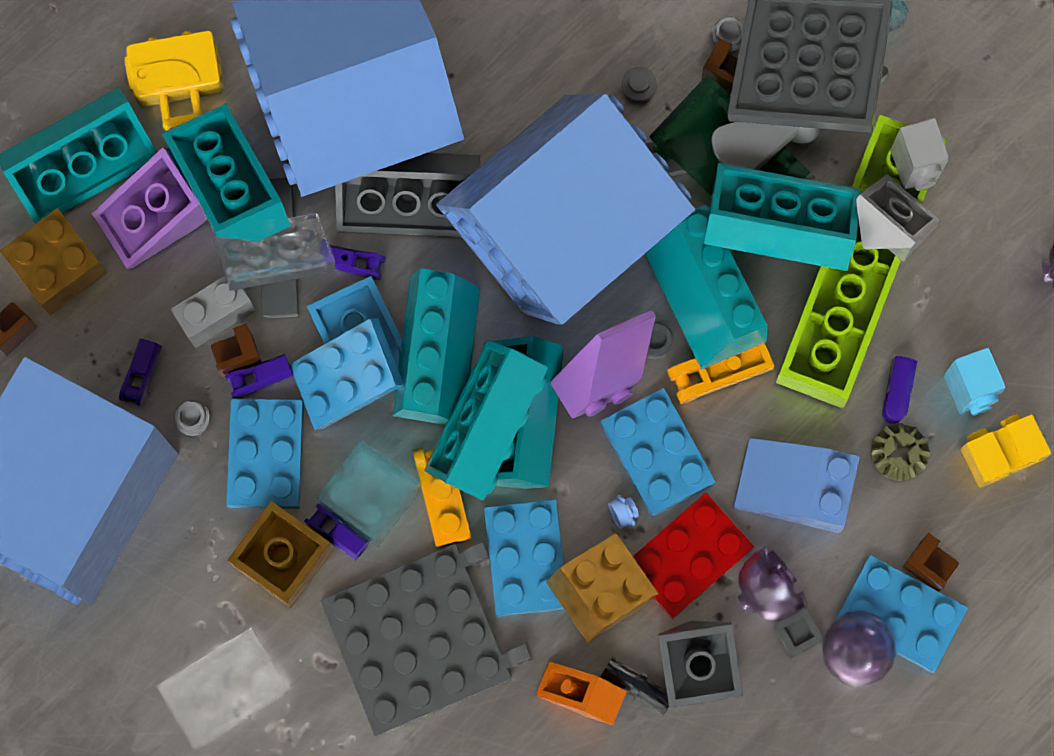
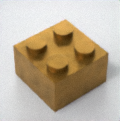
(53, 261)
(280, 554)
(601, 587)

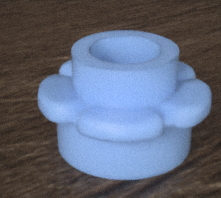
(623, 511)

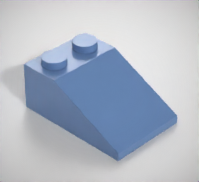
(797, 483)

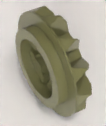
(897, 468)

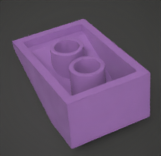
(150, 210)
(605, 367)

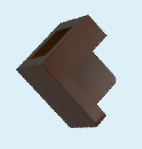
(721, 65)
(14, 327)
(236, 351)
(931, 563)

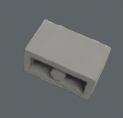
(919, 154)
(212, 311)

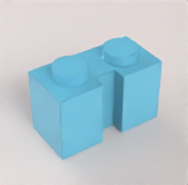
(974, 382)

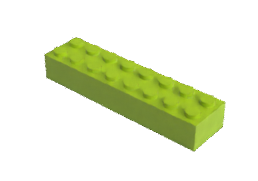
(846, 303)

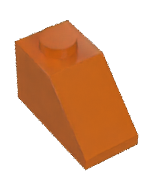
(581, 693)

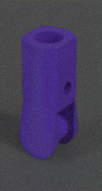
(347, 259)
(142, 367)
(265, 373)
(899, 389)
(341, 535)

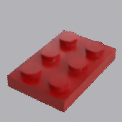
(691, 554)

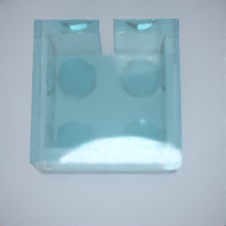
(369, 493)

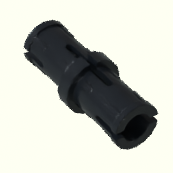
(636, 685)

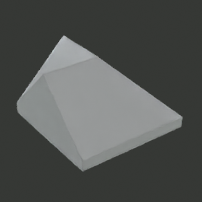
(893, 218)

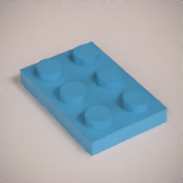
(352, 307)
(346, 374)
(657, 452)
(265, 453)
(523, 556)
(916, 613)

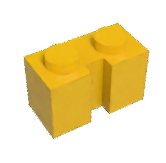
(1005, 450)

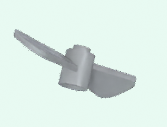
(755, 144)

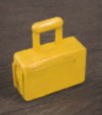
(174, 71)

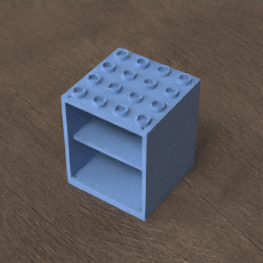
(346, 84)
(567, 206)
(71, 481)

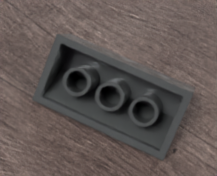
(403, 196)

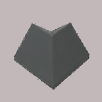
(700, 663)

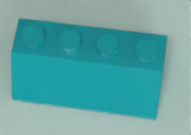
(77, 156)
(227, 177)
(782, 217)
(706, 292)
(435, 345)
(486, 420)
(533, 443)

